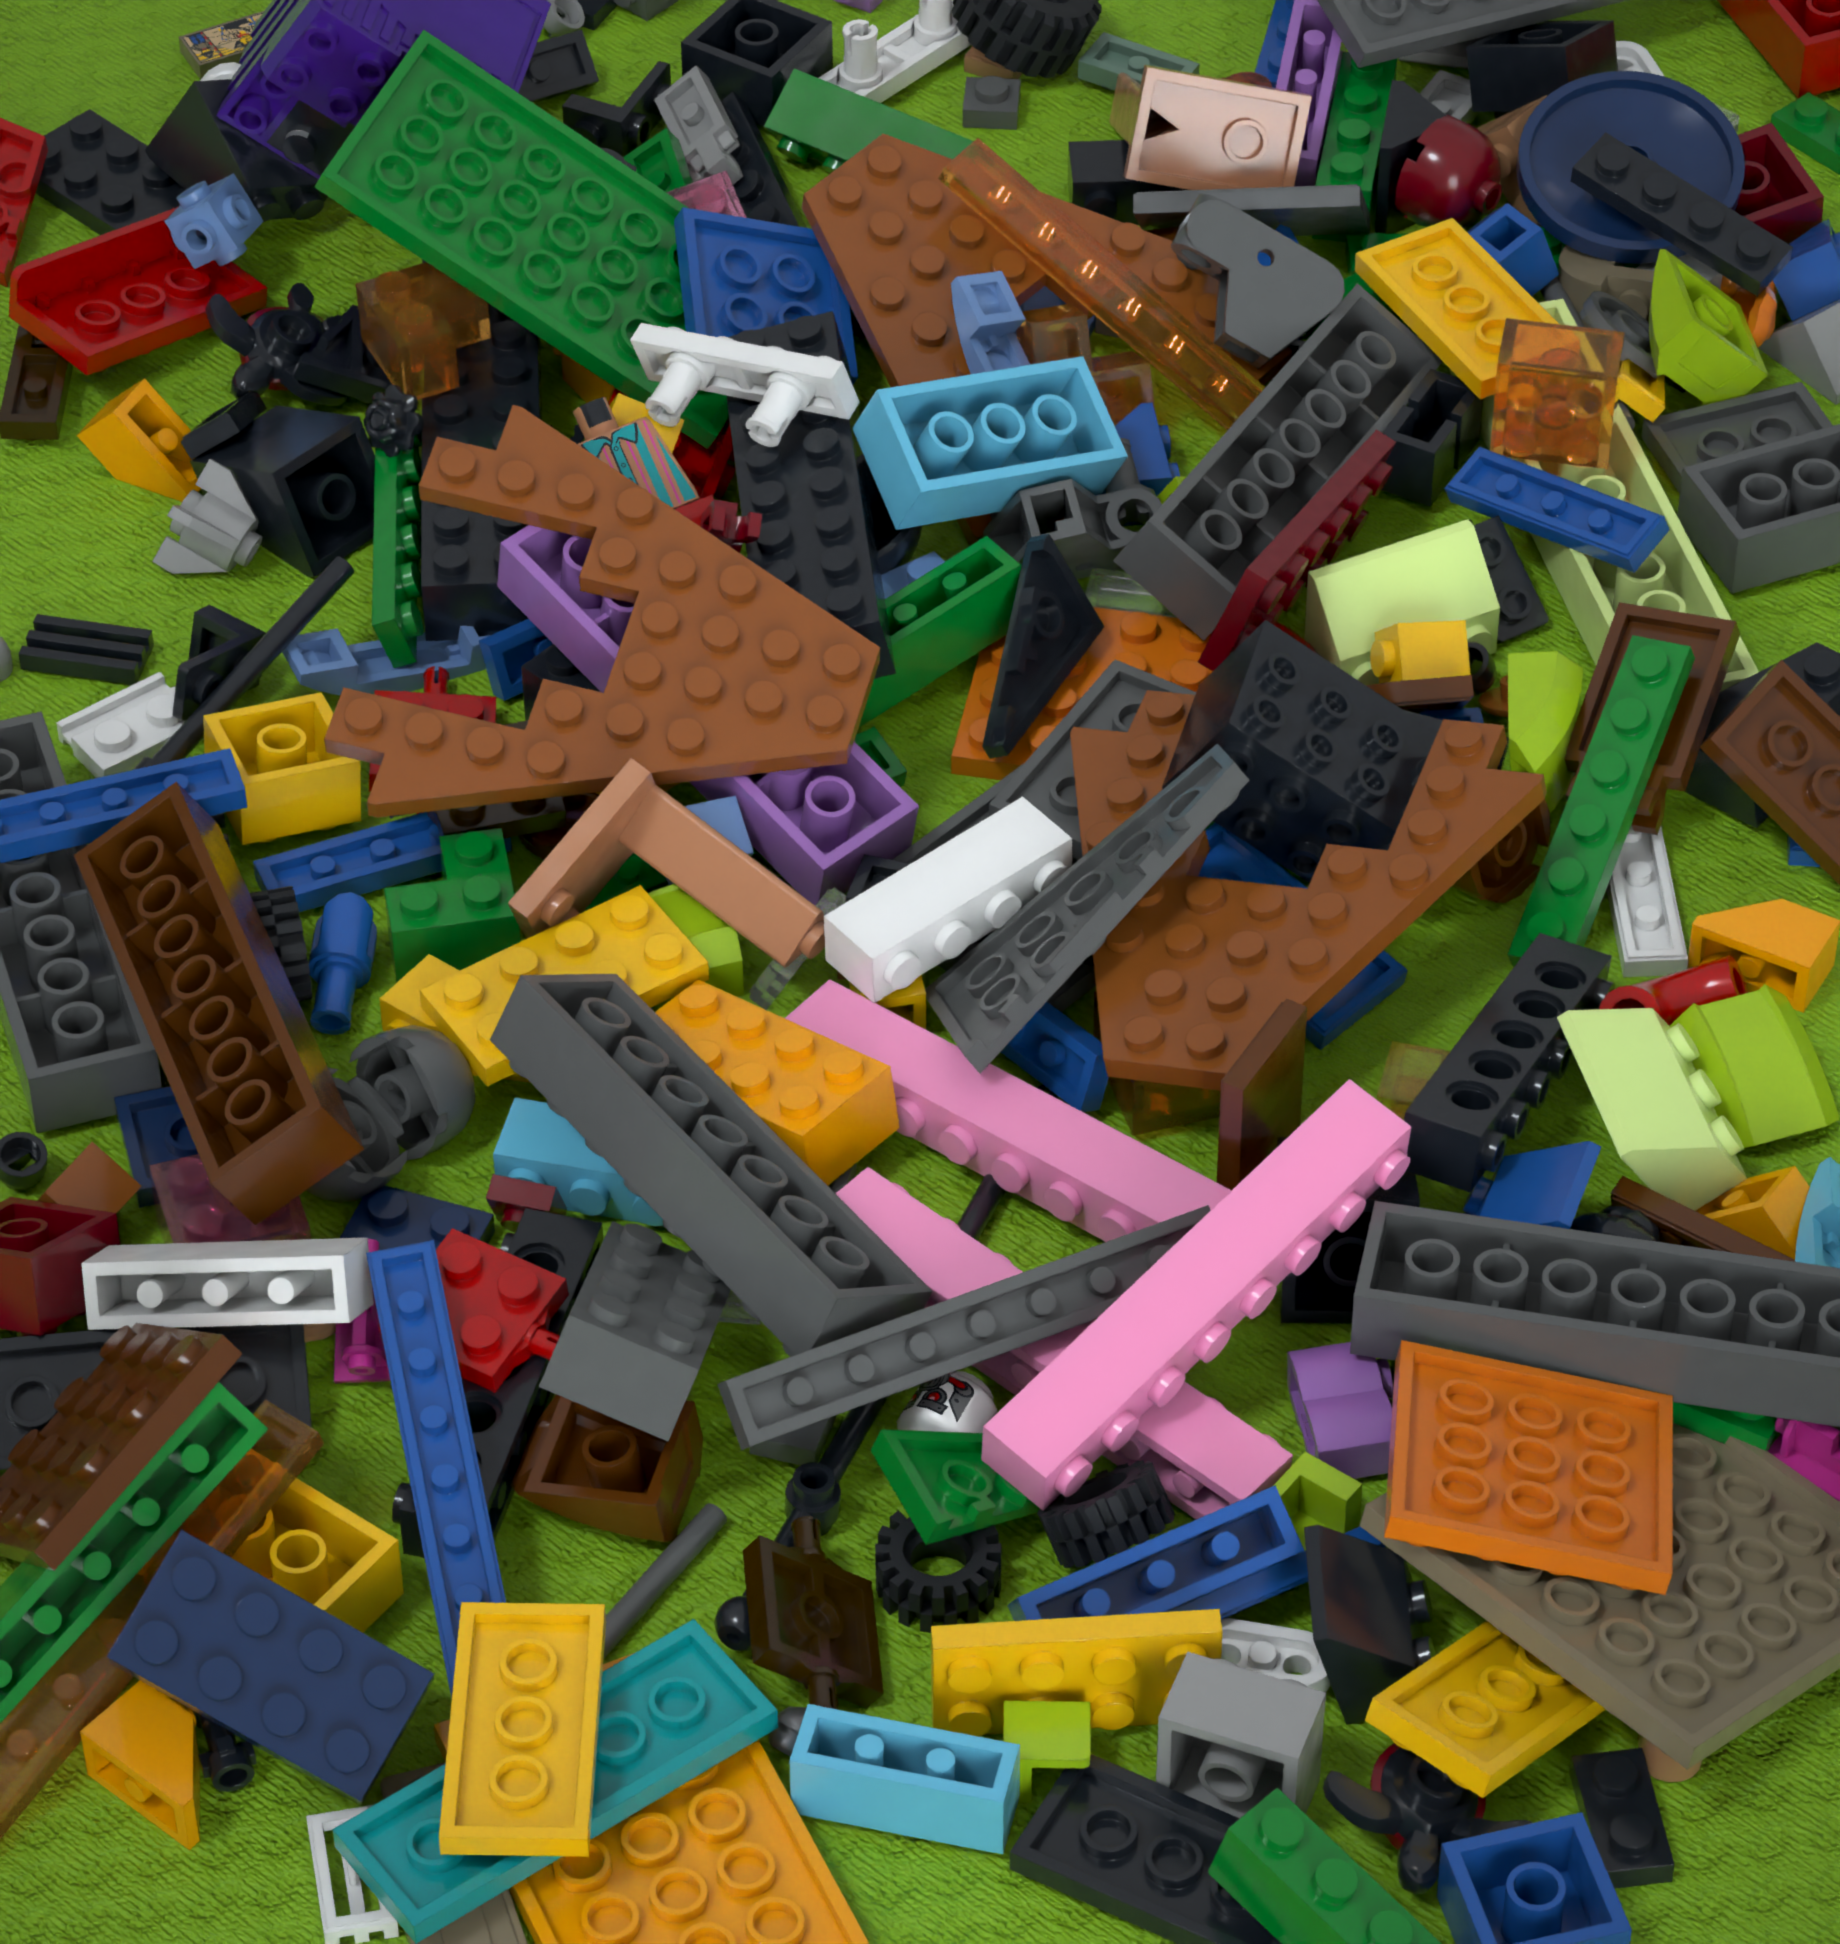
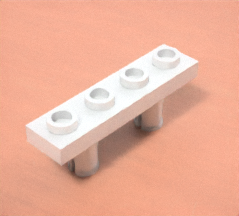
(900, 57)
(723, 366)

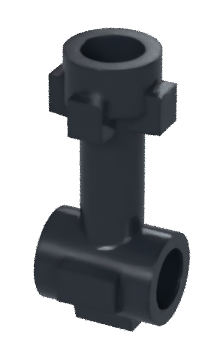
(226, 1762)

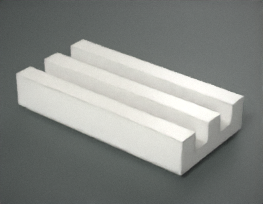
(359, 1922)

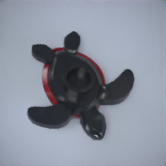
(273, 345)
(1414, 1810)

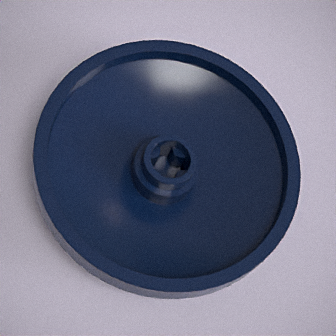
(1647, 114)

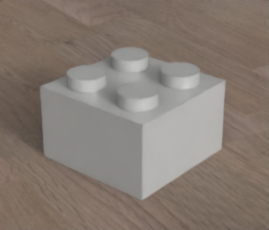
(1239, 1736)

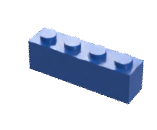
(1173, 1565)

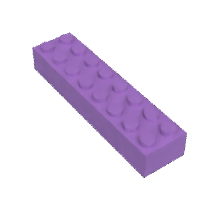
(802, 821)

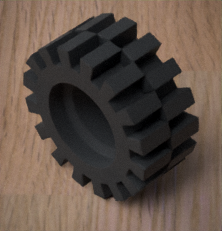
(283, 925)
(1107, 1514)
(931, 1596)

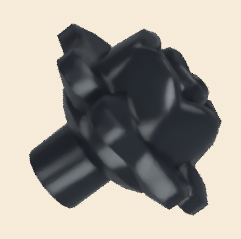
(393, 421)

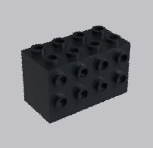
(1313, 741)

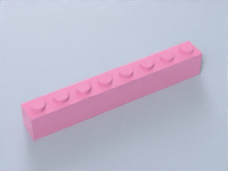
(1010, 1127)
(1196, 1295)
(1193, 1441)

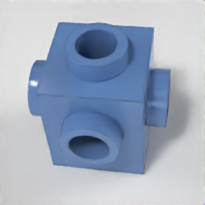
(213, 221)

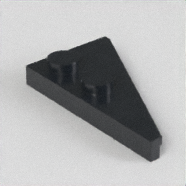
(1044, 641)

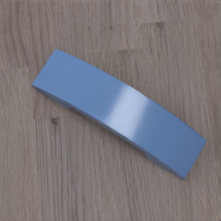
(987, 322)
(329, 664)

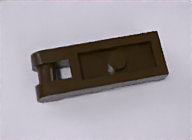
(34, 391)

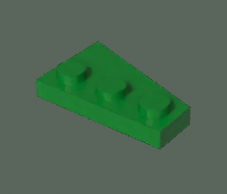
(946, 1482)

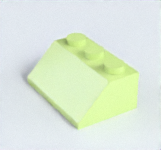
(1406, 582)
(1656, 1102)

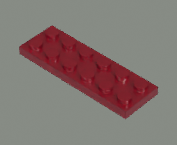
(1305, 544)

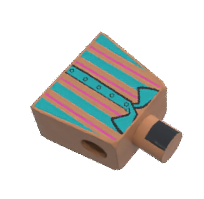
(635, 452)

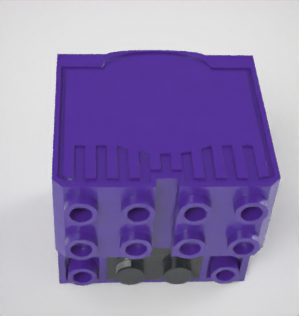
(326, 60)

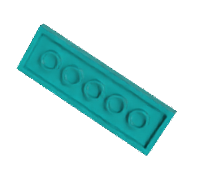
(660, 1725)

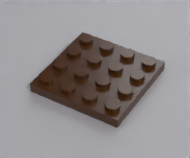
(104, 1436)

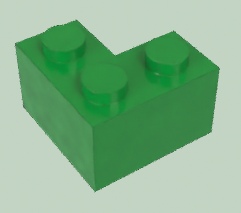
(459, 916)

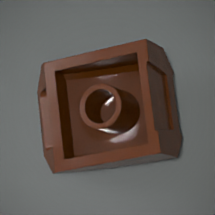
(611, 1471)

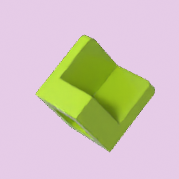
(1319, 1496)
(1048, 1735)

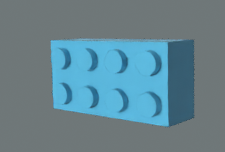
(982, 437)

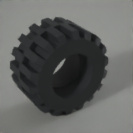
(1028, 34)

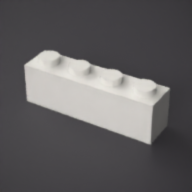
(945, 900)
(228, 1283)

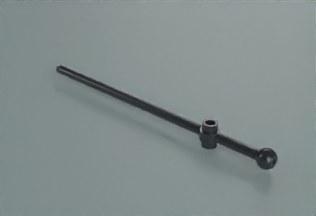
(815, 1485)

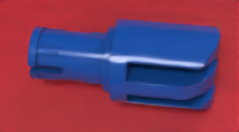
(341, 960)

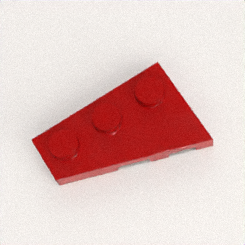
(21, 166)

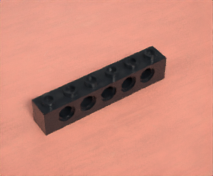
(1503, 1063)
(506, 1418)

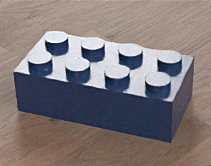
(270, 1667)

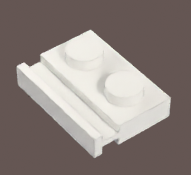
(122, 727)

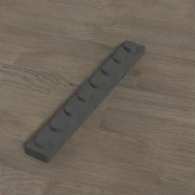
(944, 1336)

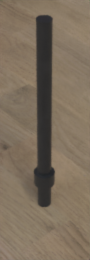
(255, 662)

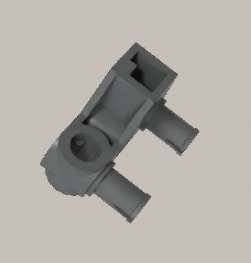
(1257, 305)
(1091, 524)

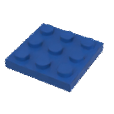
(754, 276)

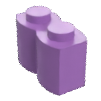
(1342, 1407)

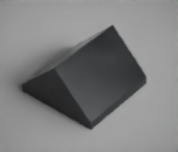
(1405, 121)

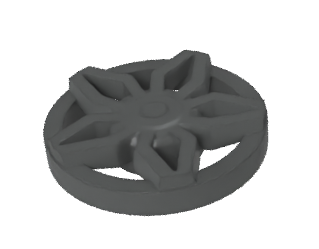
(1610, 313)

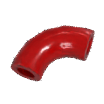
(1678, 991)

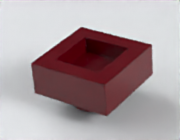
(511, 1196)

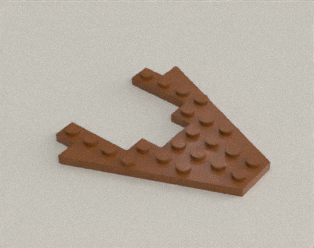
(905, 236)
(708, 683)
(1214, 957)

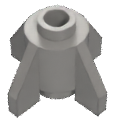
(212, 527)

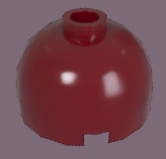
(1452, 177)

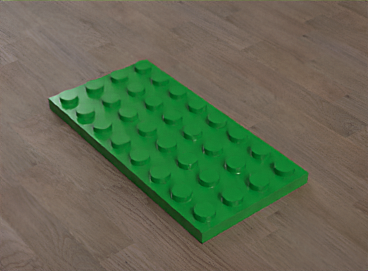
(520, 215)

